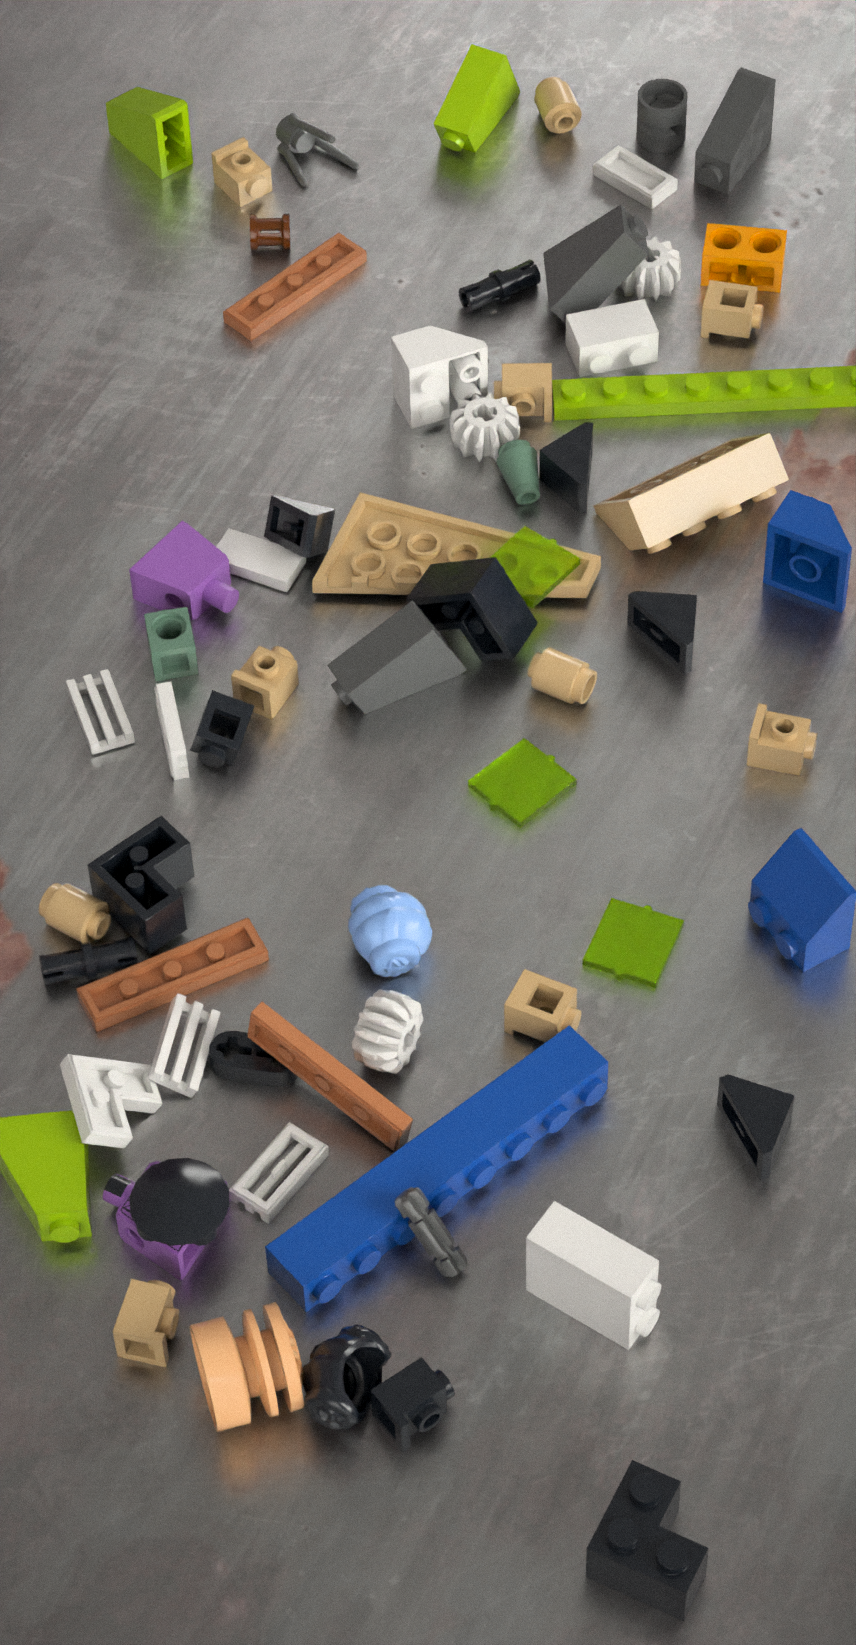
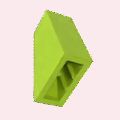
(476, 100)
(152, 129)
(48, 1173)

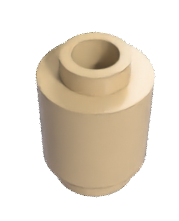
(557, 105)
(562, 676)
(75, 912)

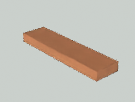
(294, 286)
(172, 972)
(329, 1077)

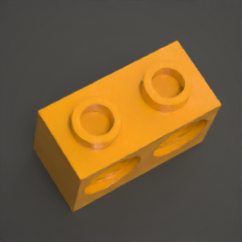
(744, 256)

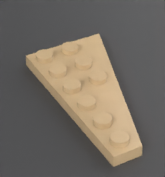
(392, 544)

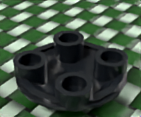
(179, 1202)

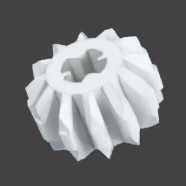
(656, 273)
(483, 426)
(387, 1031)

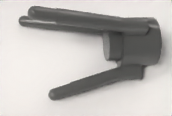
(299, 137)

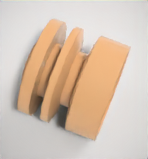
(247, 1366)

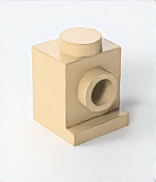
(241, 172)
(730, 310)
(527, 388)
(269, 673)
(780, 741)
(540, 1007)
(146, 1322)

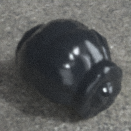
(342, 1375)

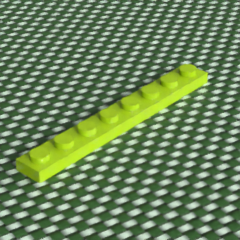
(704, 393)

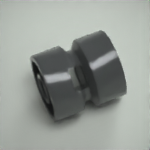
(661, 115)

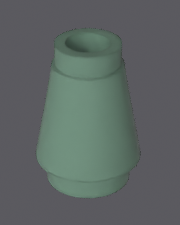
(520, 470)

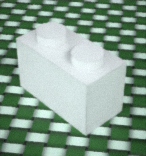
(612, 338)

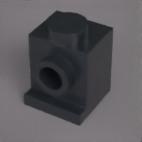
(221, 730)
(411, 1401)

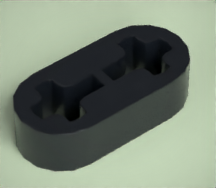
(248, 1066)

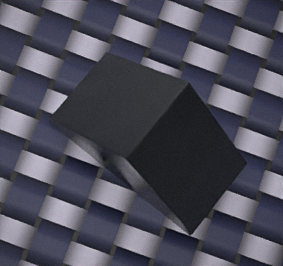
(567, 466)
(299, 525)
(666, 624)
(757, 1119)

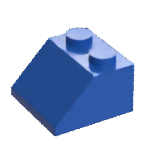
(808, 552)
(803, 902)

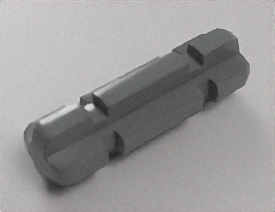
(431, 1232)

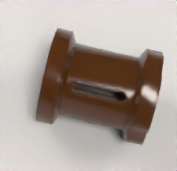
(270, 224)

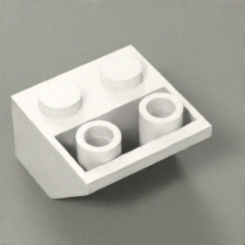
(435, 372)

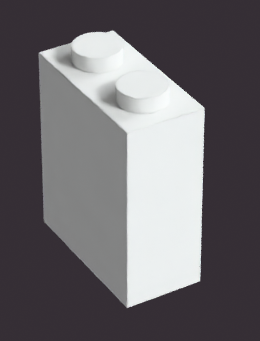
(592, 1275)

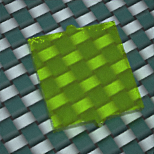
(535, 564)
(522, 782)
(633, 942)

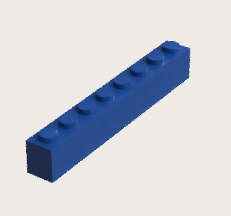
(443, 1161)

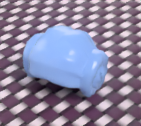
(389, 929)

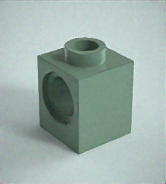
(171, 644)

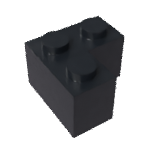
(477, 601)
(141, 883)
(639, 1552)

